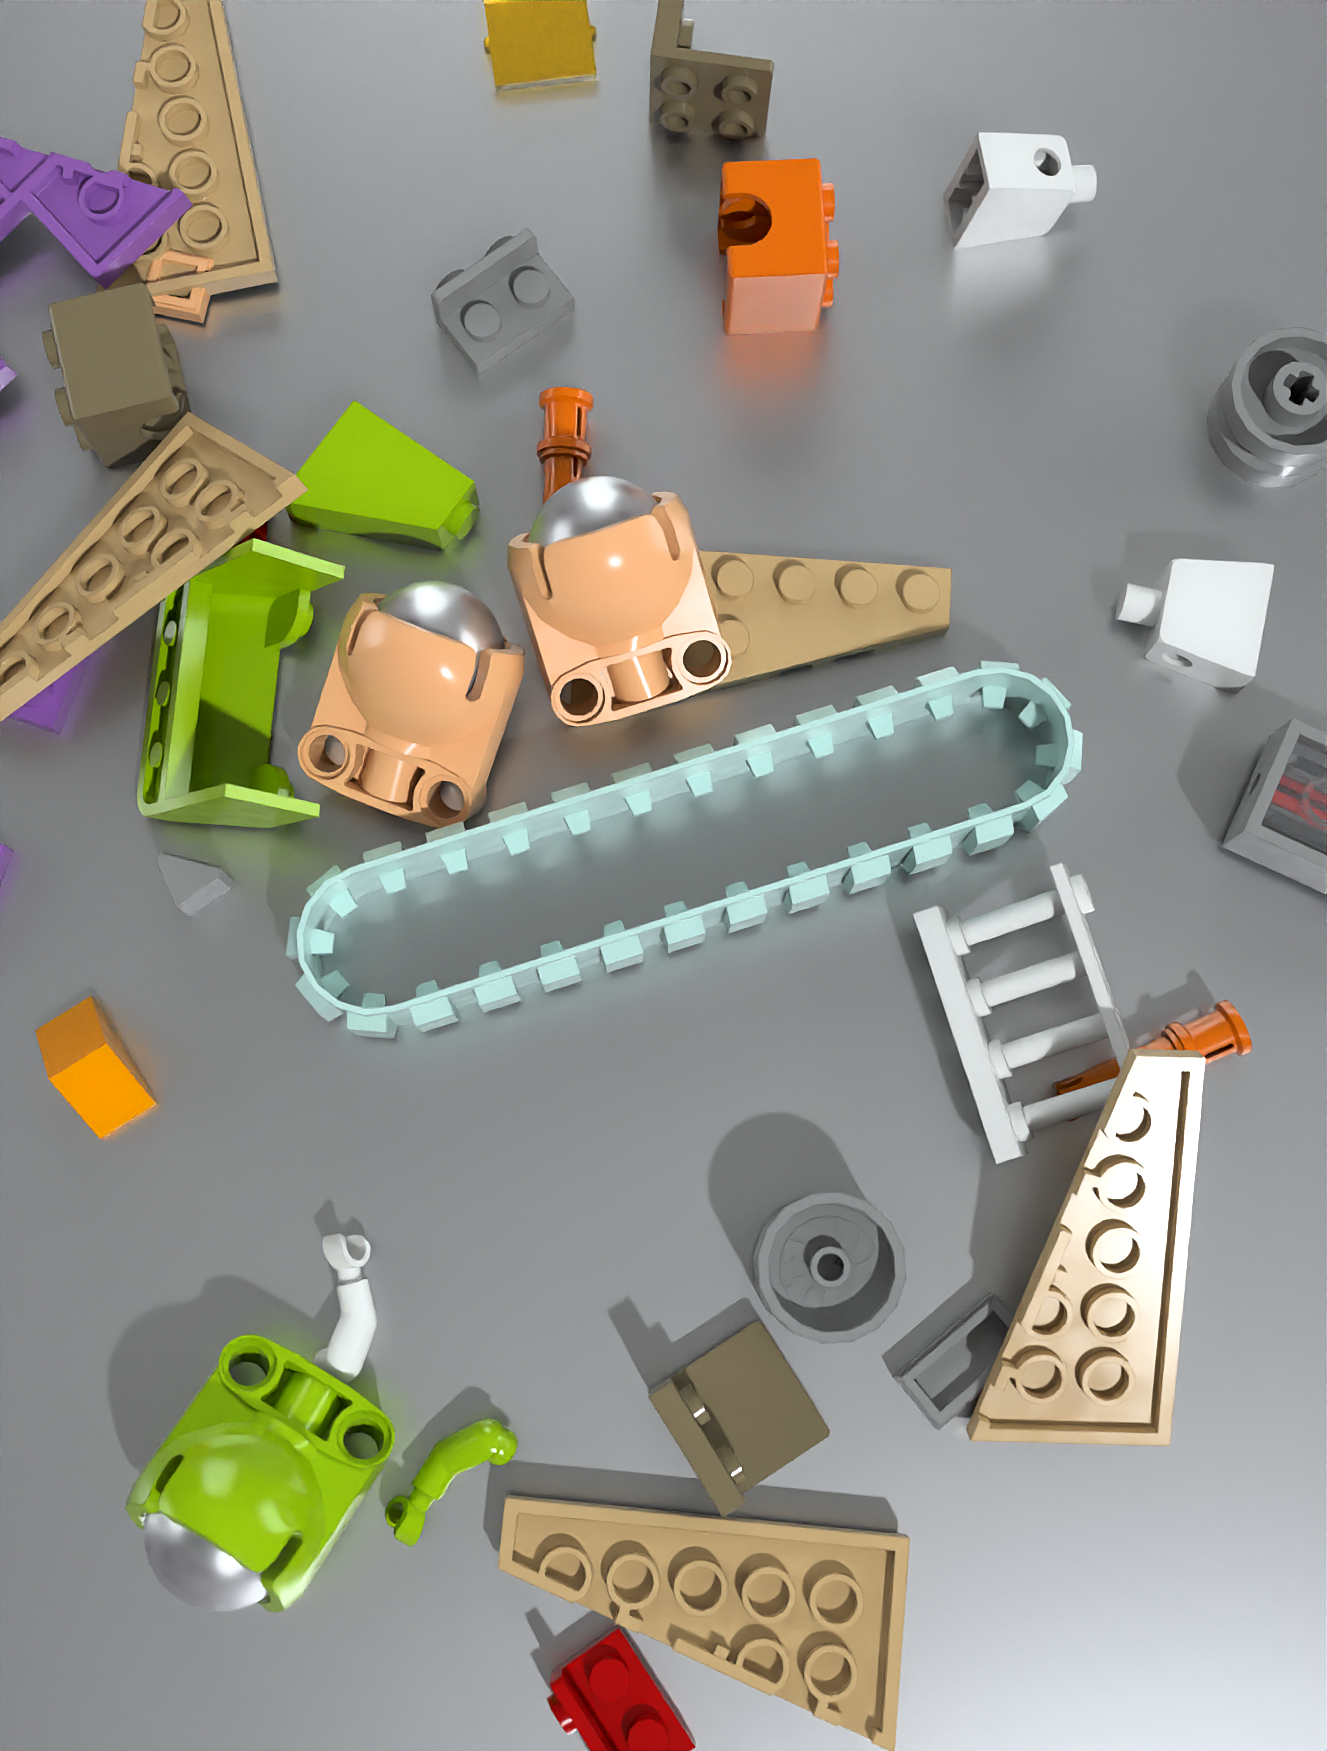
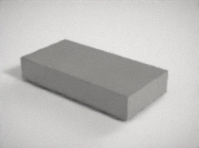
(957, 1362)

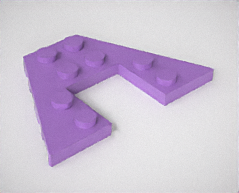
(93, 213)

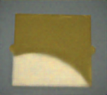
(539, 43)

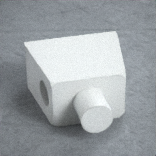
(1013, 188)
(1203, 619)

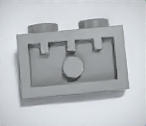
(500, 301)

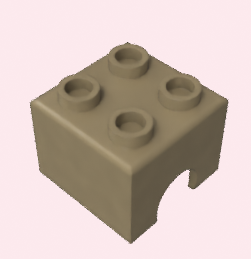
(116, 372)

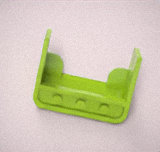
(218, 689)

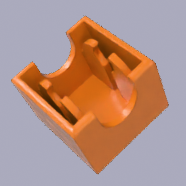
(776, 245)

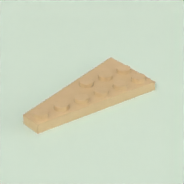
(195, 137)
(155, 534)
(810, 612)
(1105, 1303)
(756, 1599)

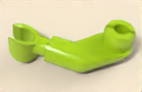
(448, 1458)

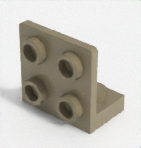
(704, 87)
(738, 1415)

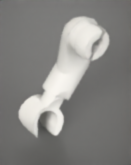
(358, 1312)

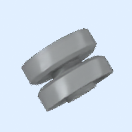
(1273, 409)
(827, 1307)

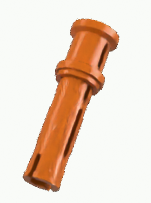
(564, 436)
(1211, 1035)

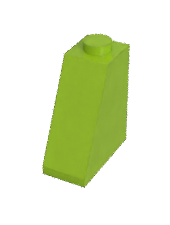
(383, 486)

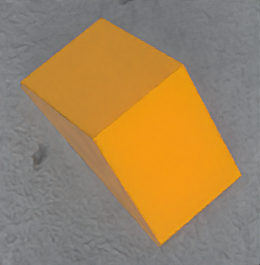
(93, 1069)

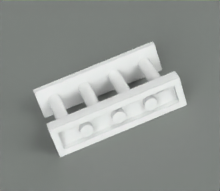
(970, 999)

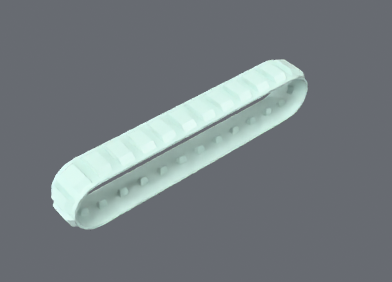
(992, 683)

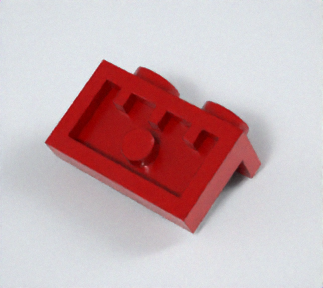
(615, 1699)

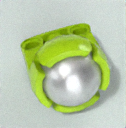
(256, 1481)

